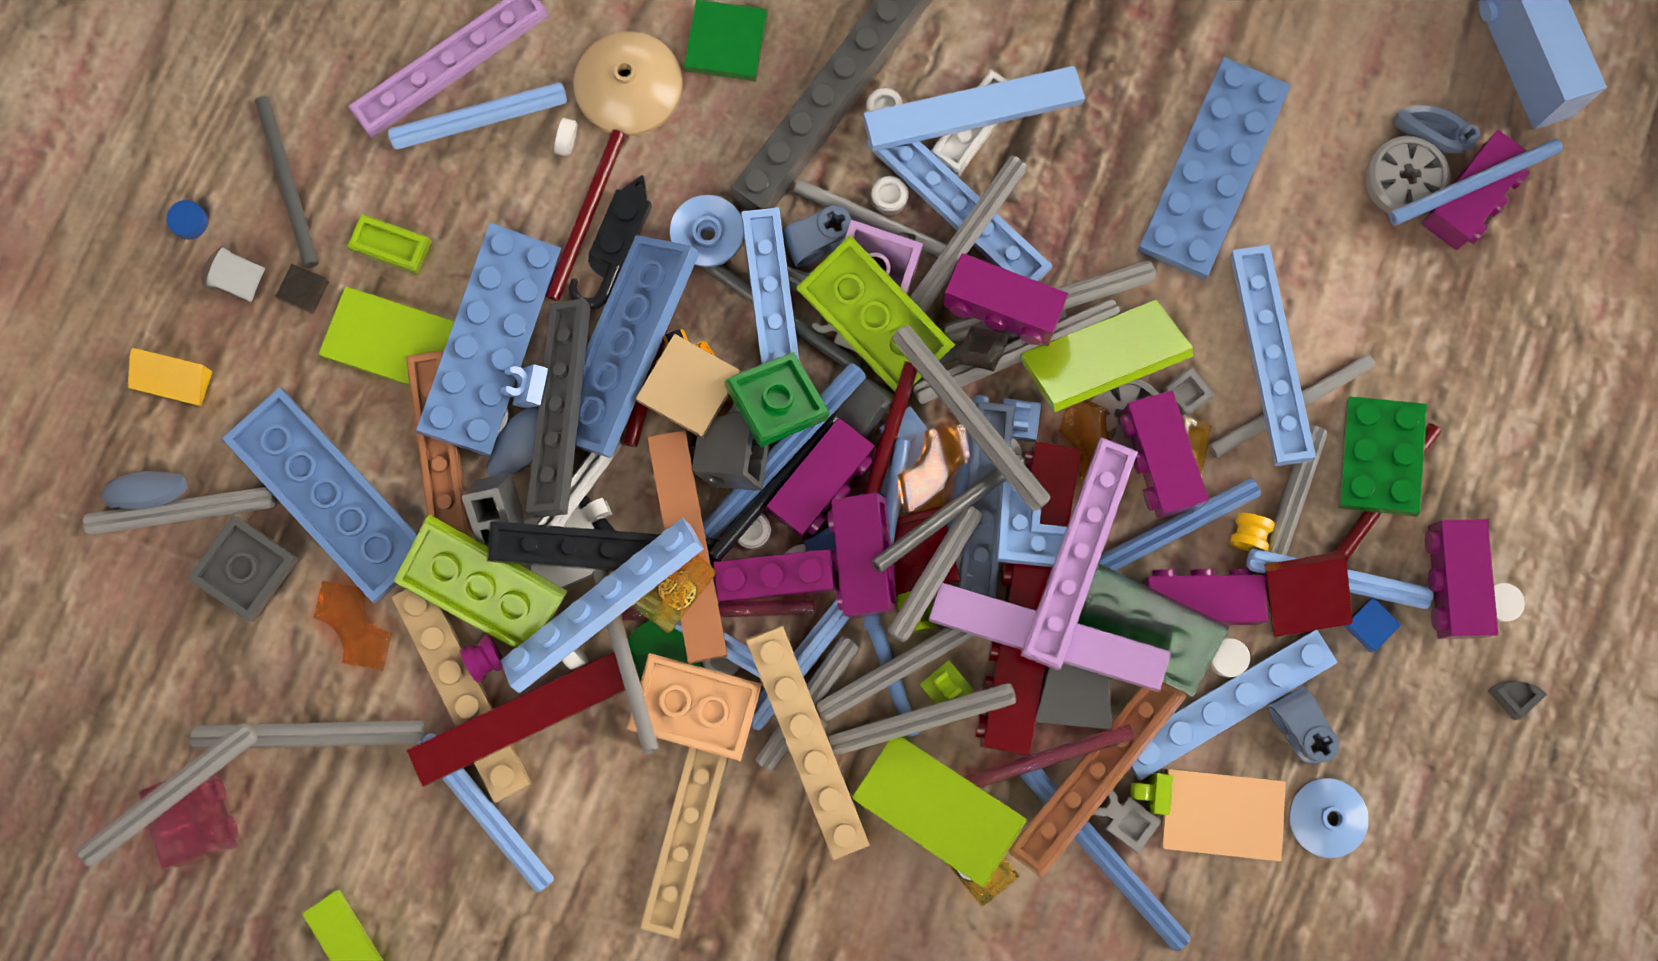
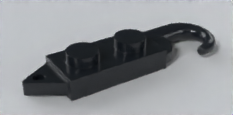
(614, 239)

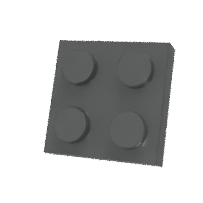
(243, 568)

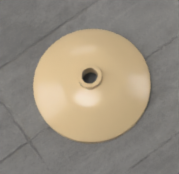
(631, 102)

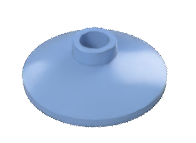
(711, 214)
(1310, 812)

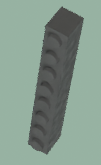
(825, 102)

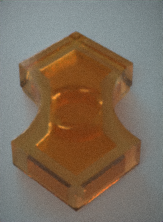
(1084, 426)
(924, 482)
(361, 639)

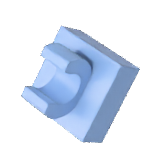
(529, 385)
(1025, 419)

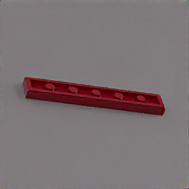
(517, 720)

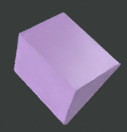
(892, 252)

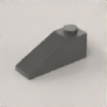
(492, 500)

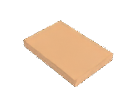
(698, 706)
(1225, 815)

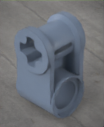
(812, 238)
(1301, 723)

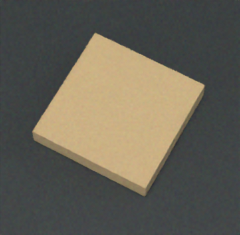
(687, 386)

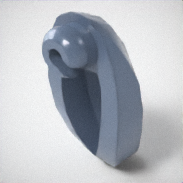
(1438, 127)
(514, 445)
(144, 489)

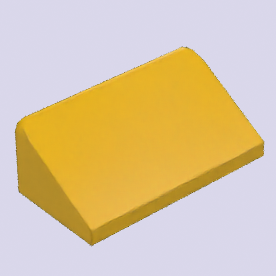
(168, 377)

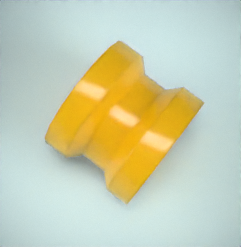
(1251, 532)

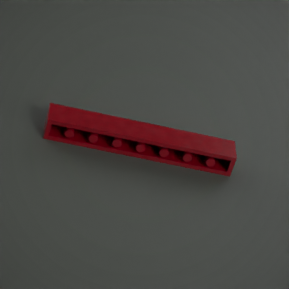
(1013, 726)

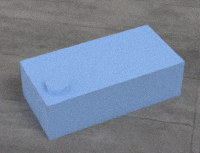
(1544, 57)

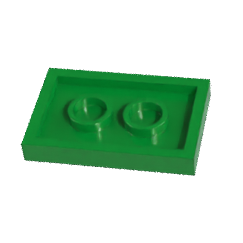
(1383, 456)

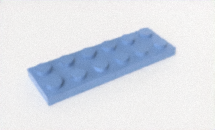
(1214, 168)
(629, 338)
(487, 339)
(324, 492)

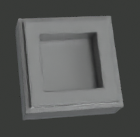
(1189, 391)

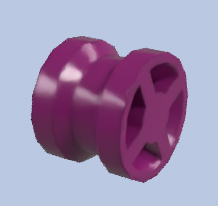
(482, 658)

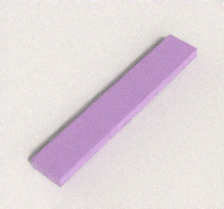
(446, 63)
(1079, 554)
(1087, 650)

